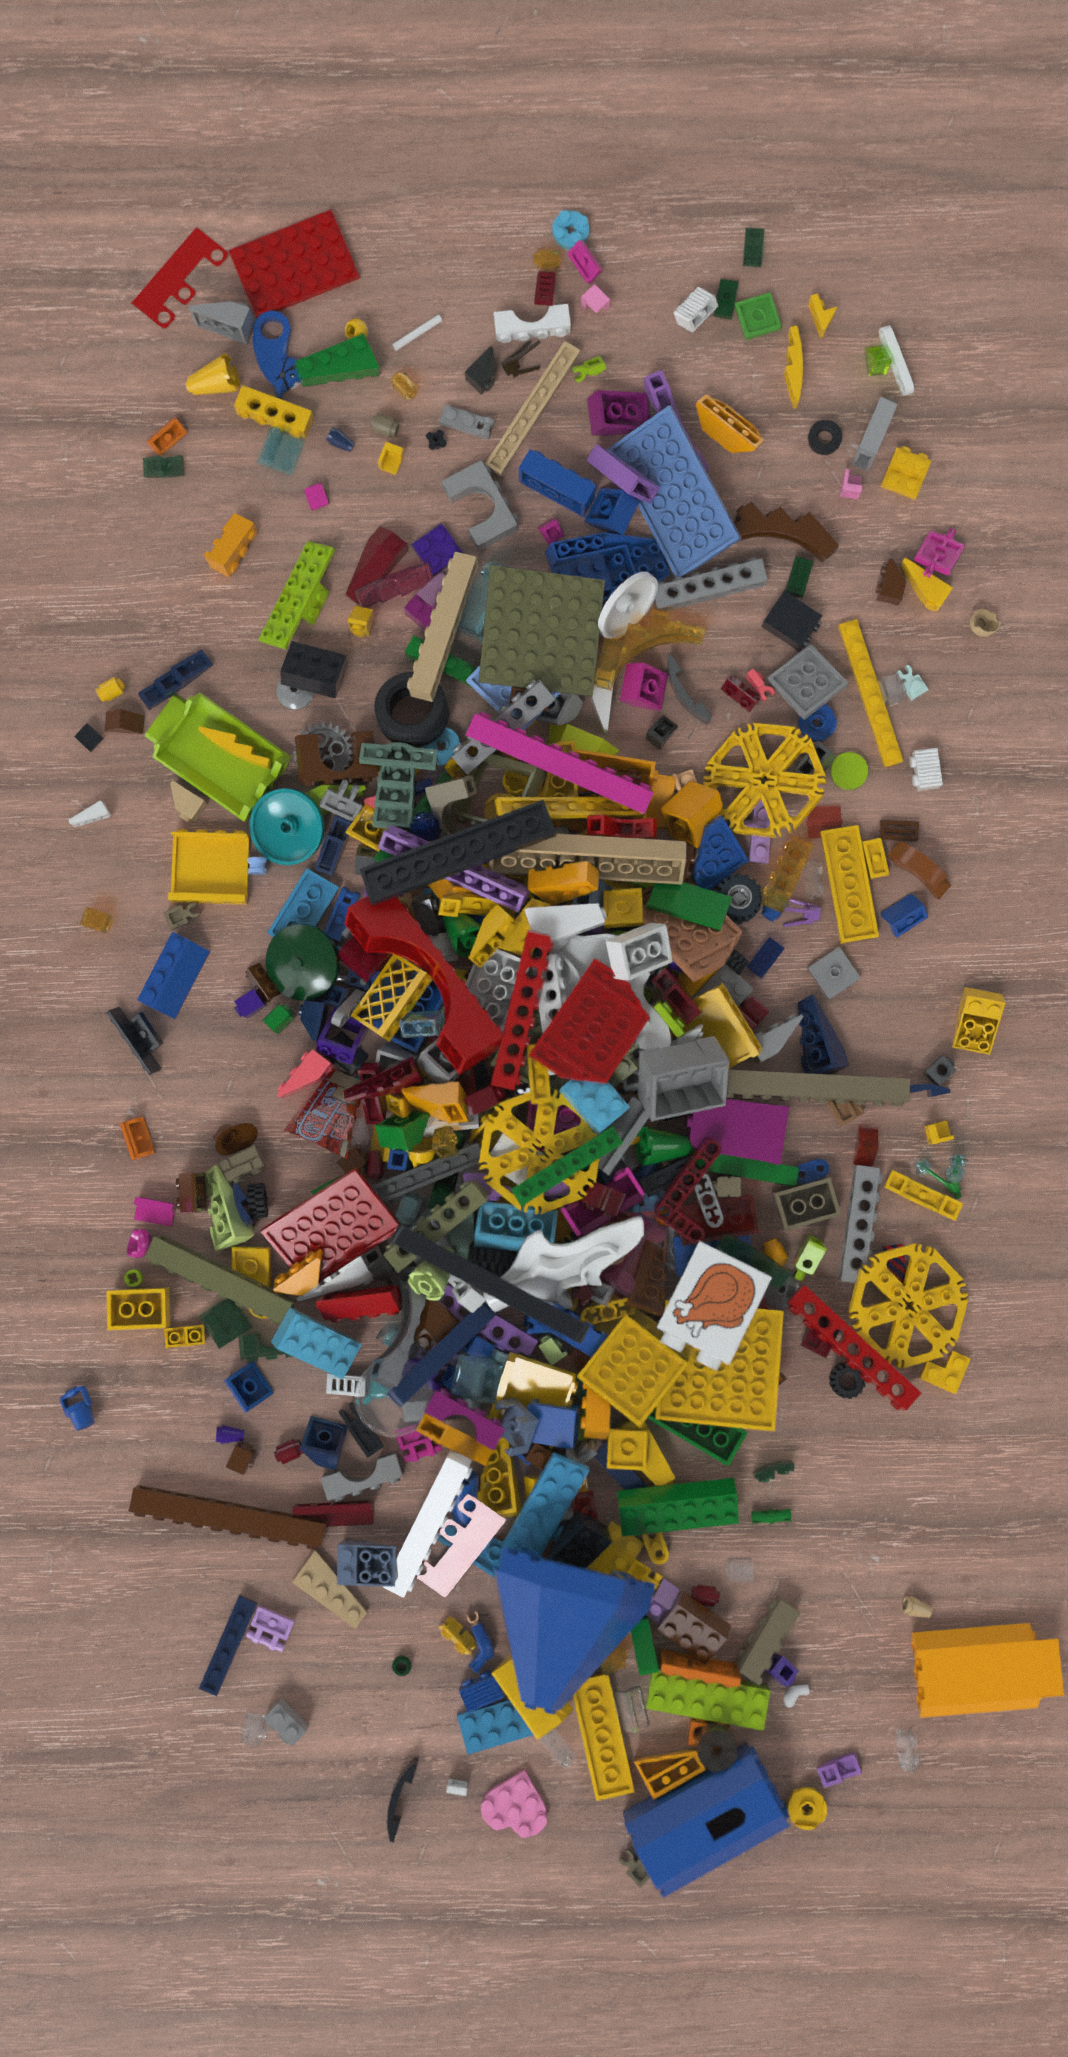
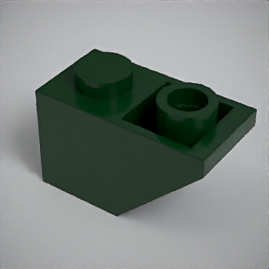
(442, 1189)

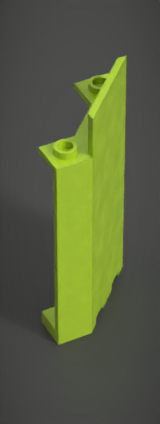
(206, 766)

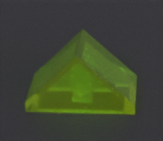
(877, 360)

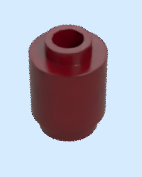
(288, 1451)
(705, 1595)

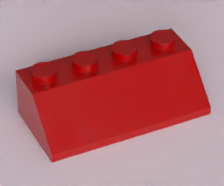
(360, 1303)

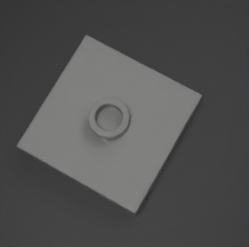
(833, 973)

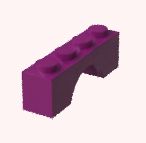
(442, 1406)

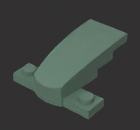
(396, 780)

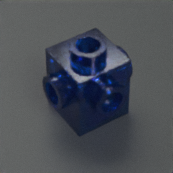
(425, 826)

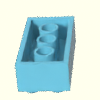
(316, 1343)

